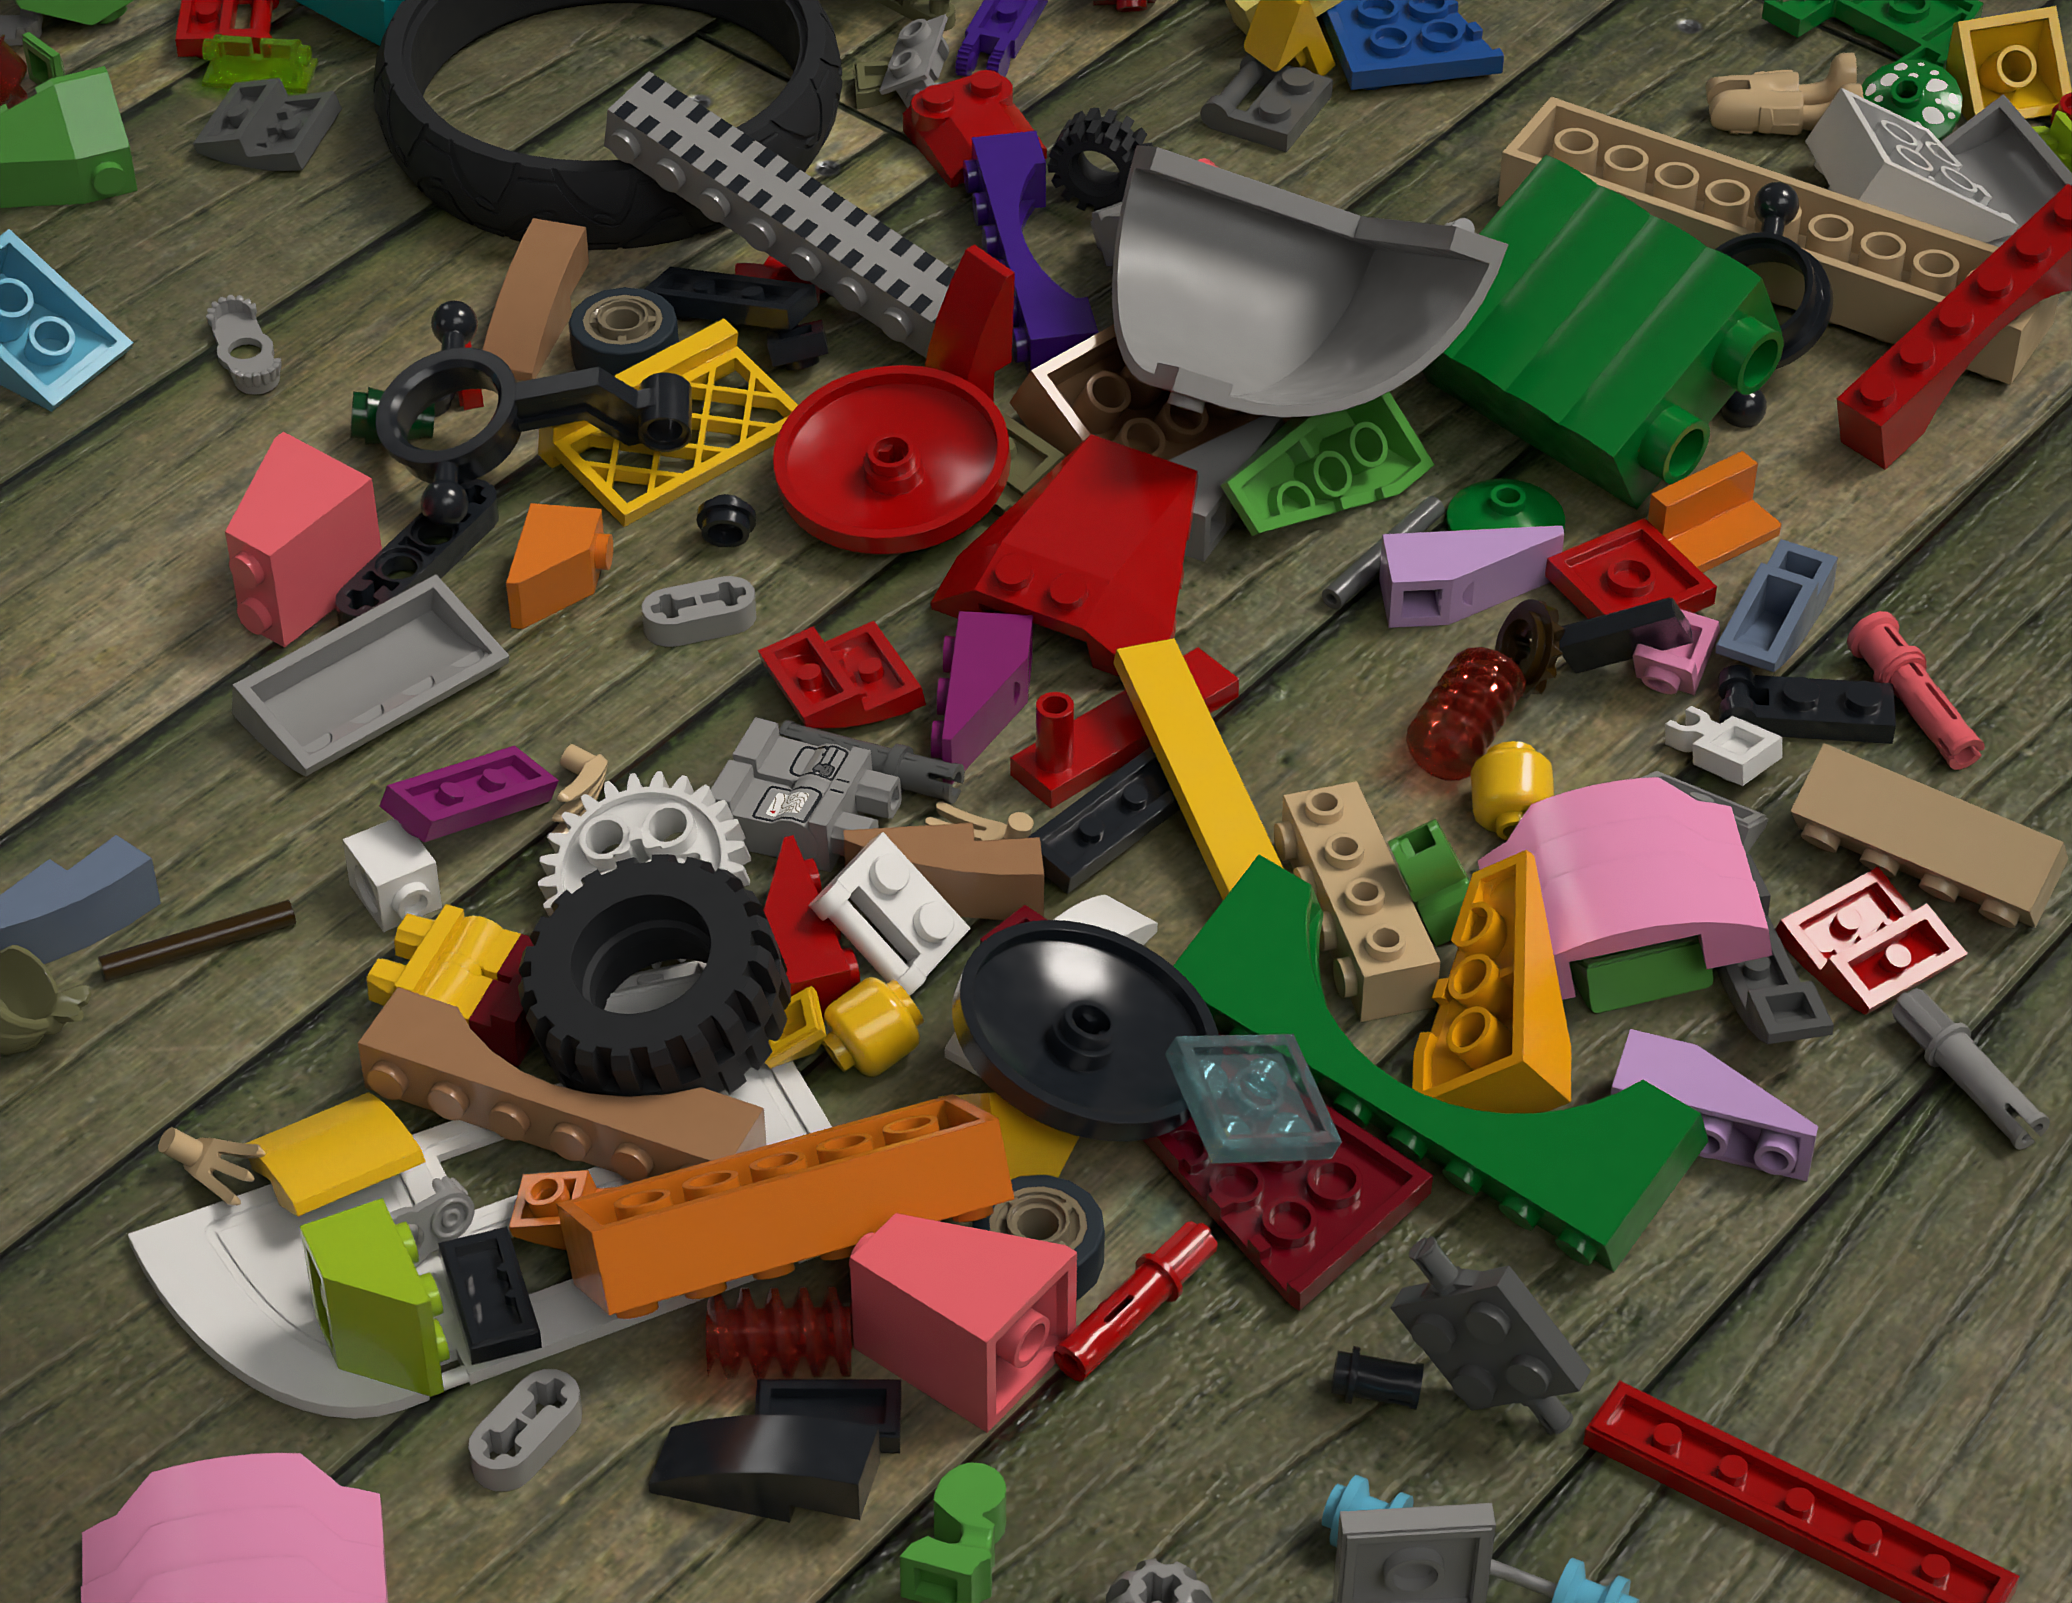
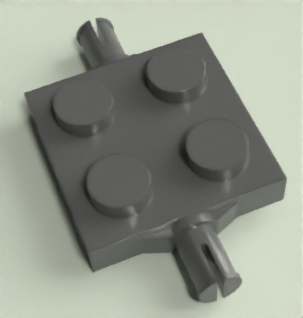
(1490, 1337)

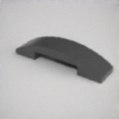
(1770, 992)

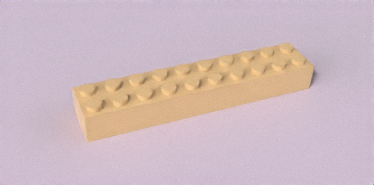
(1879, 262)

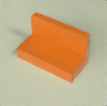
(1714, 513)

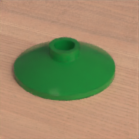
(1503, 505)

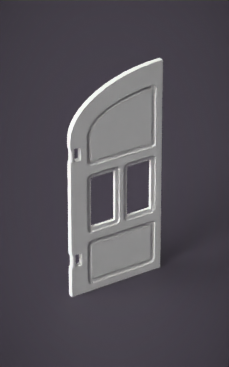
(246, 1294)

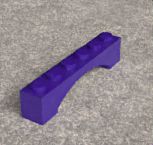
(1006, 187)

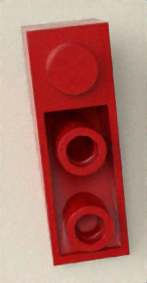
(805, 941)

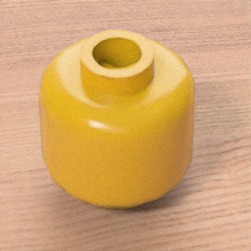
(1507, 784)
(872, 1027)

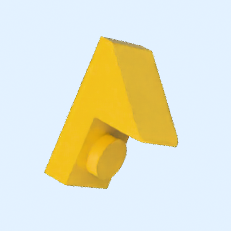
(1288, 34)

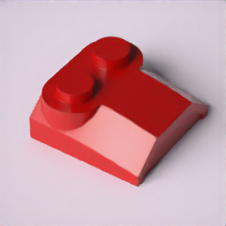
(951, 113)

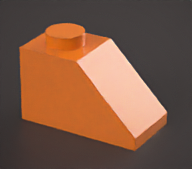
(556, 561)

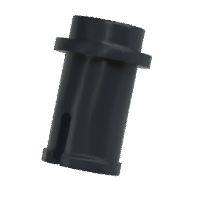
(1376, 1379)

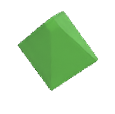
(41, 59)

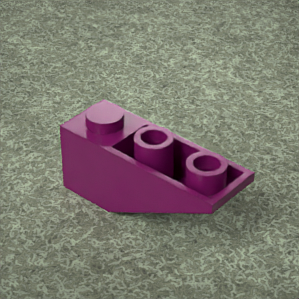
(986, 685)

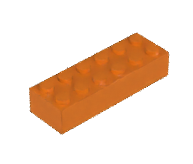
(782, 1204)

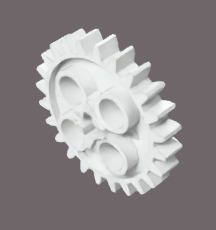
(640, 823)

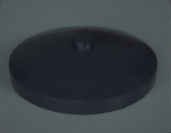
(1078, 1028)

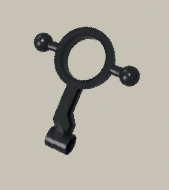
(1775, 207)
(652, 416)

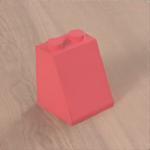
(299, 538)
(962, 1311)

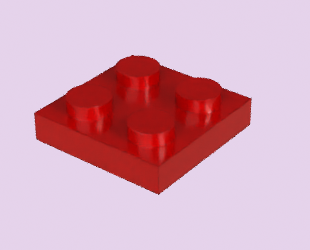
(1627, 571)

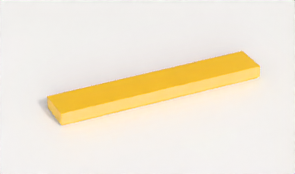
(1194, 760)

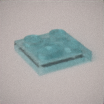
(1253, 1098)

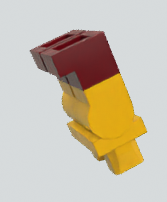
(464, 965)

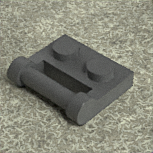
(1278, 114)

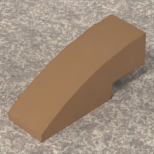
(537, 296)
(973, 876)

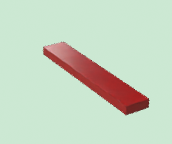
(1791, 1504)

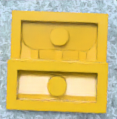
(335, 1153)

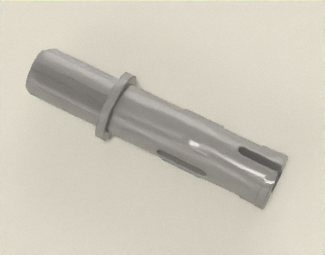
(1953, 1050)

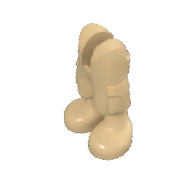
(1776, 99)

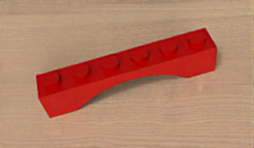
(1906, 385)

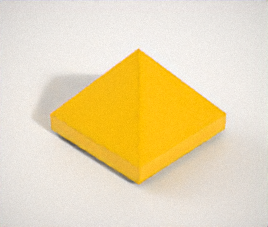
(802, 1031)

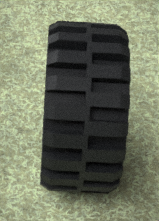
(637, 920)

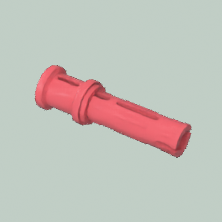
(1895, 662)

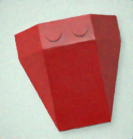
(1086, 551)

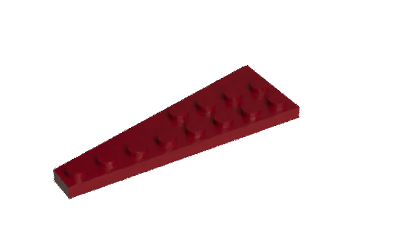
(1298, 1216)

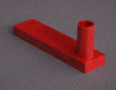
(1084, 750)

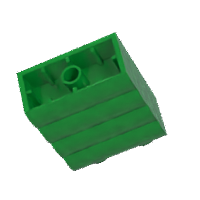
(1608, 335)

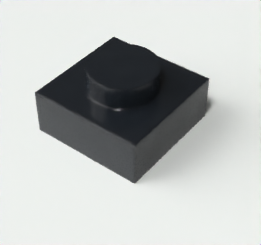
(799, 346)

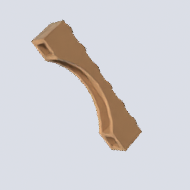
(434, 1060)

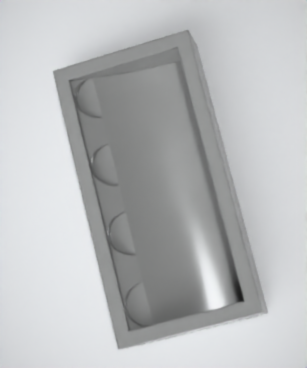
(2008, 161)
(366, 677)

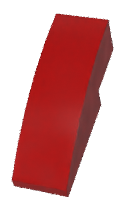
(975, 321)

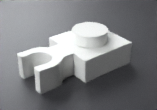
(1728, 749)

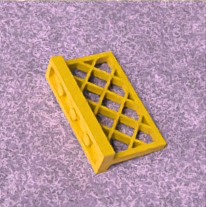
(702, 361)

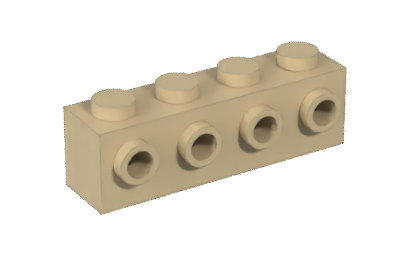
(1929, 836)
(1368, 917)

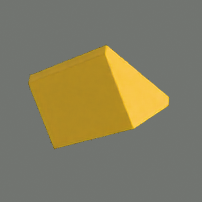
(2010, 56)

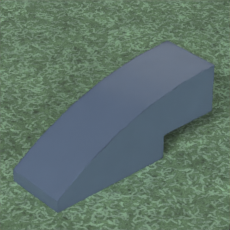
(1779, 606)
(71, 909)

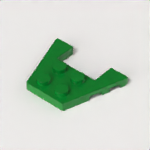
(1908, 26)

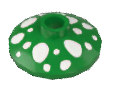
(1935, 99)

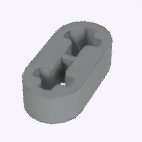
(699, 611)
(518, 1424)

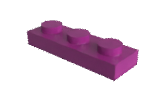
(468, 793)

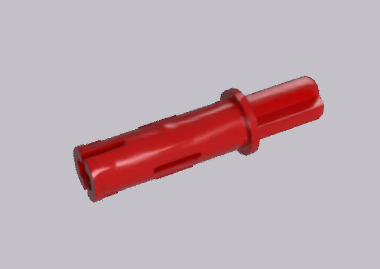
(1155, 1280)

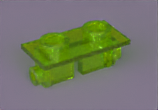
(235, 62)

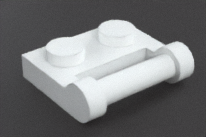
(899, 905)

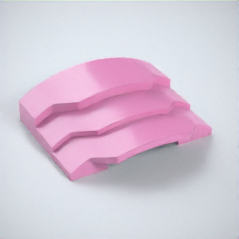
(1638, 870)
(239, 1535)

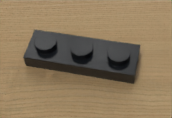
(736, 298)
(1106, 821)

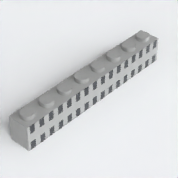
(779, 209)

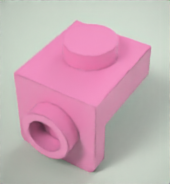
(1680, 666)

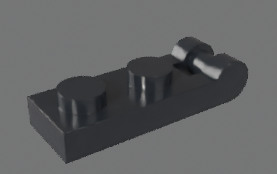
(1809, 706)

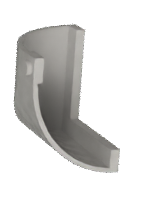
(1280, 298)

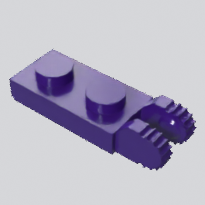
(998, 31)

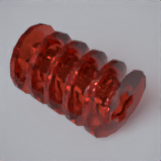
(1464, 712)
(779, 1333)

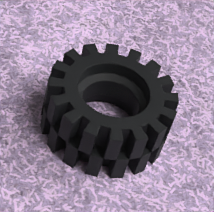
(1098, 135)

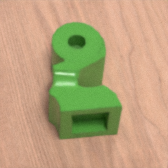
(1432, 877)
(966, 1528)

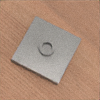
(1415, 1554)

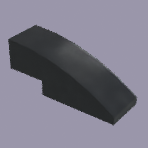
(770, 1464)

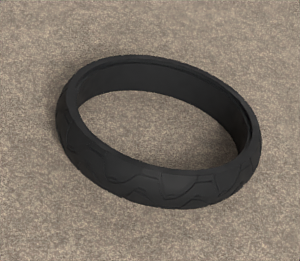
(609, 197)

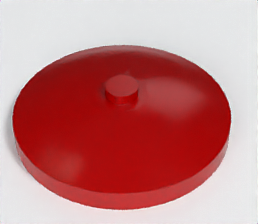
(892, 459)

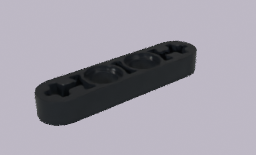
(408, 552)

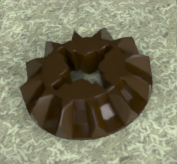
(1537, 657)

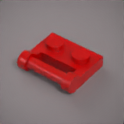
(206, 18)

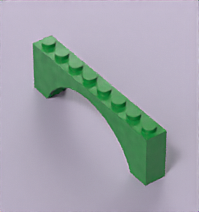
(1576, 1172)

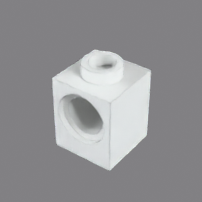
(392, 873)

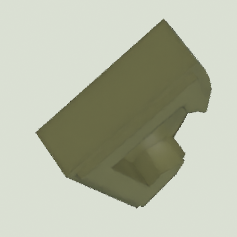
(867, 83)

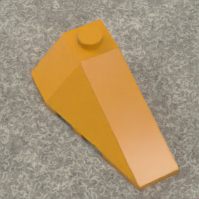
(1501, 1011)

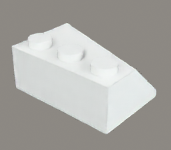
(1900, 168)

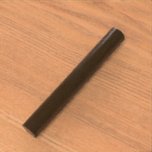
(196, 940)

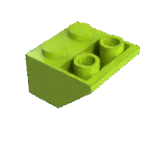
(374, 1300)

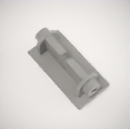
(916, 58)

